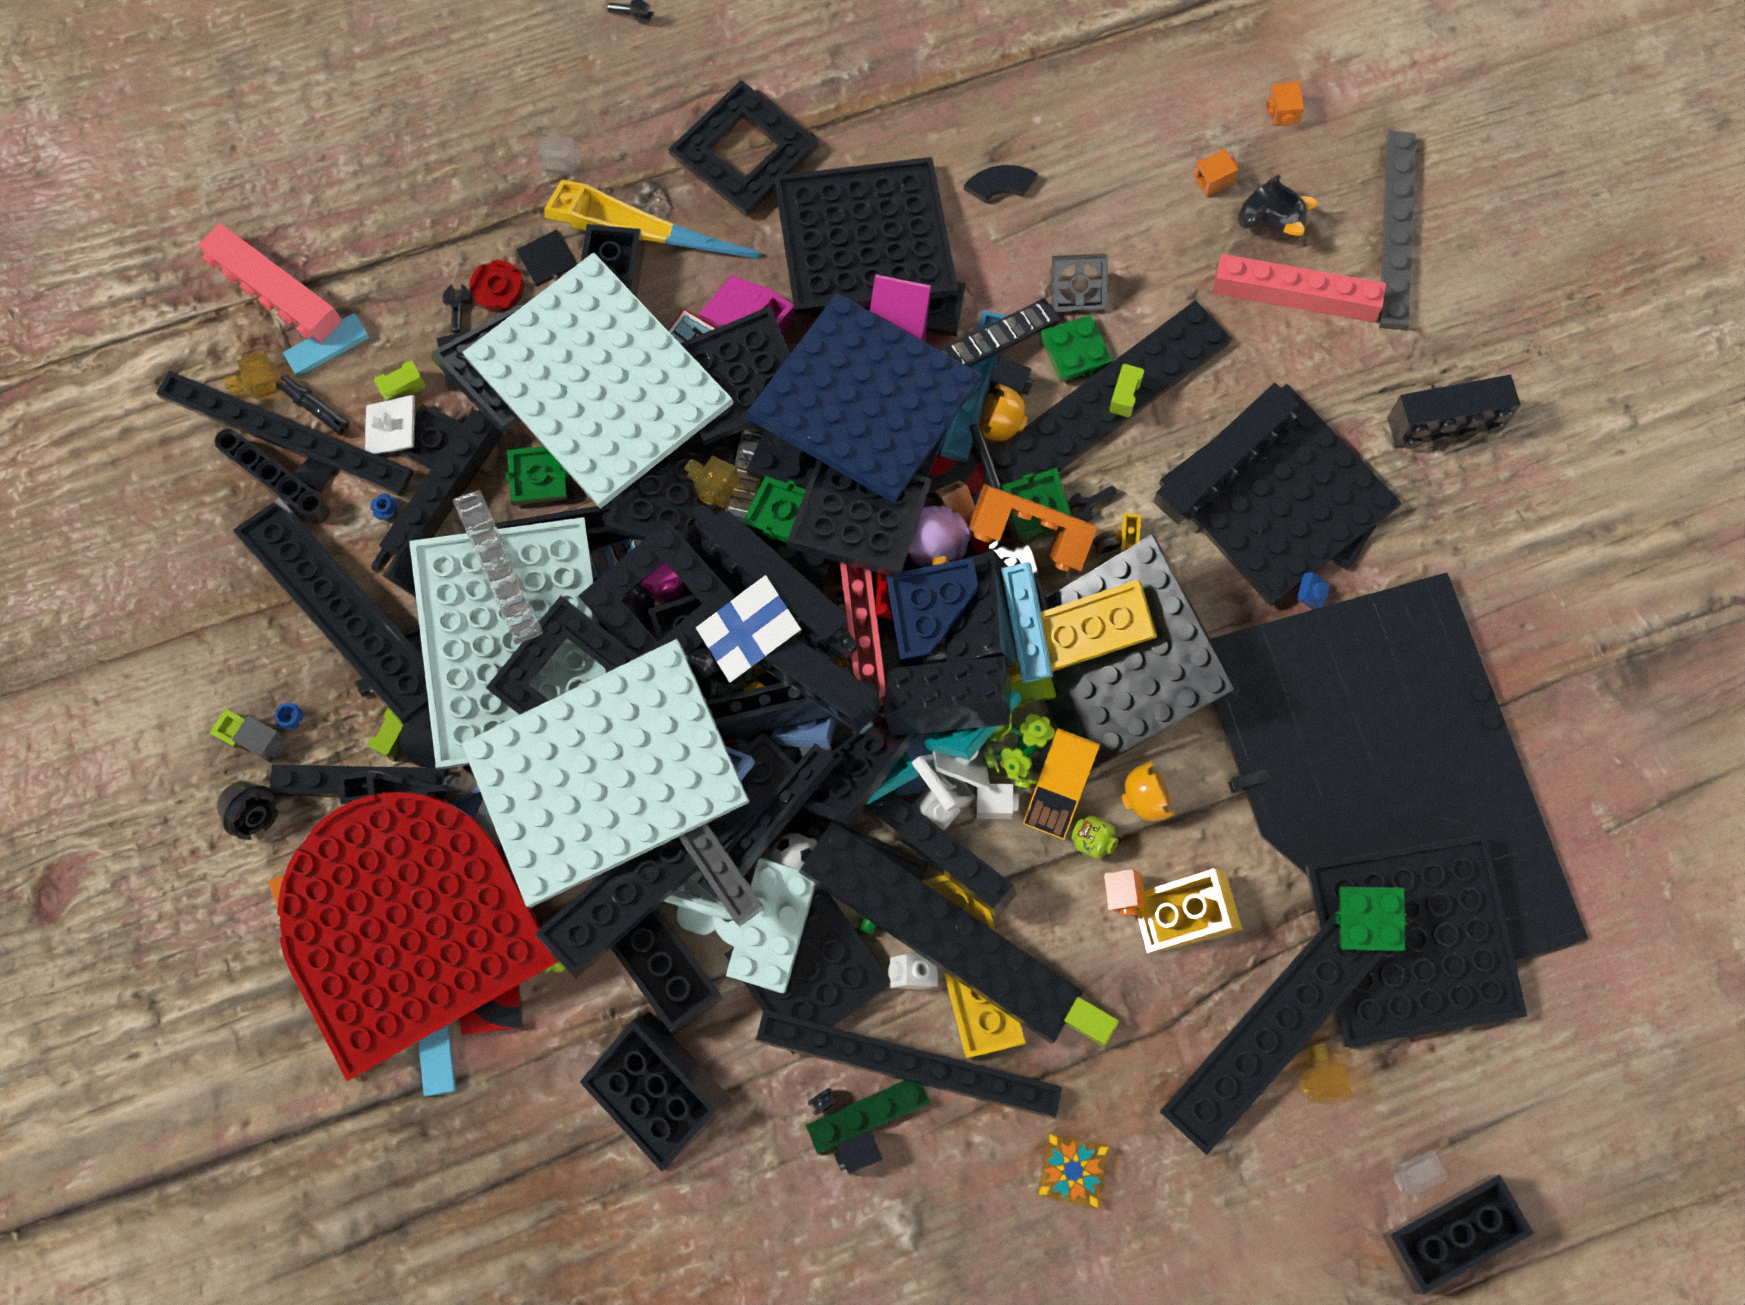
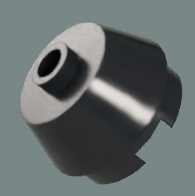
(246, 809)

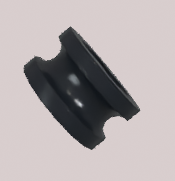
(822, 1101)

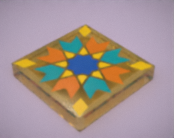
(1073, 1170)

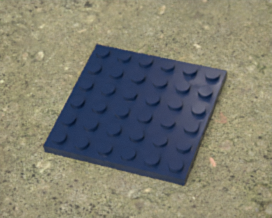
(864, 397)

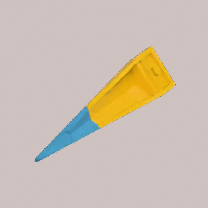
(586, 205)

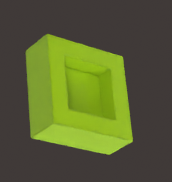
(226, 727)

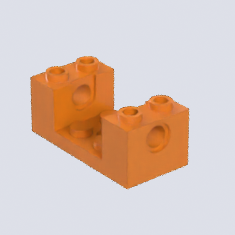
(1072, 534)

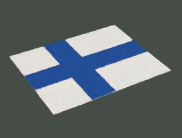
(748, 628)

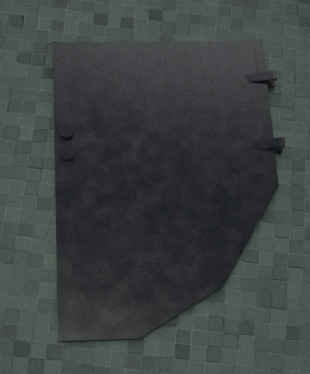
(1383, 736)

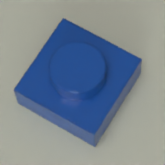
(1313, 591)

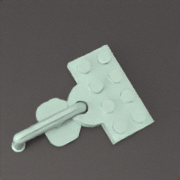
(767, 942)

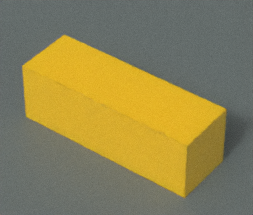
(1130, 530)

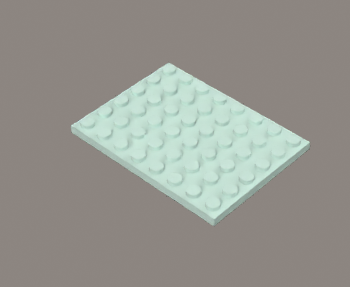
(597, 379)
(467, 635)
(604, 773)

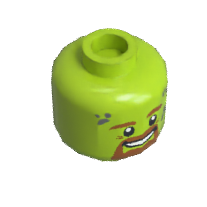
(1094, 837)

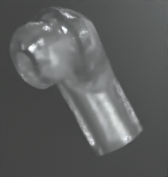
(461, 784)

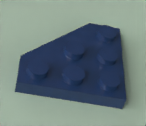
(929, 603)

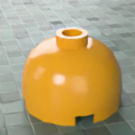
(1003, 414)
(1147, 794)

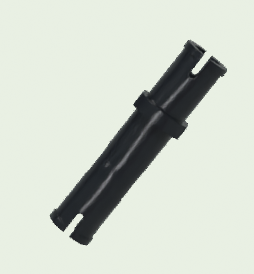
(304, 398)

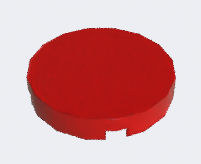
(496, 286)

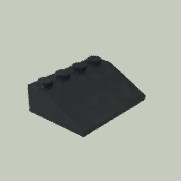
(655, 1090)

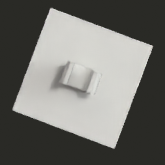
(390, 425)
(970, 771)

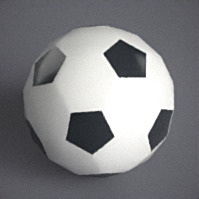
(793, 849)

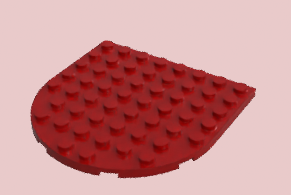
(401, 924)

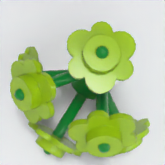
(1017, 759)

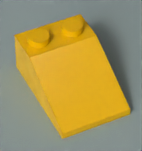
(1188, 911)

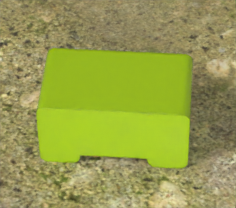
(401, 382)
(1123, 397)
(1034, 690)
(388, 738)
(1091, 1022)

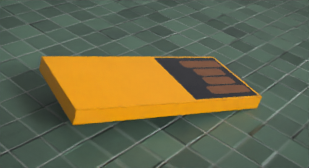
(1061, 783)

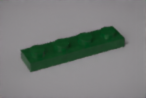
(866, 1114)

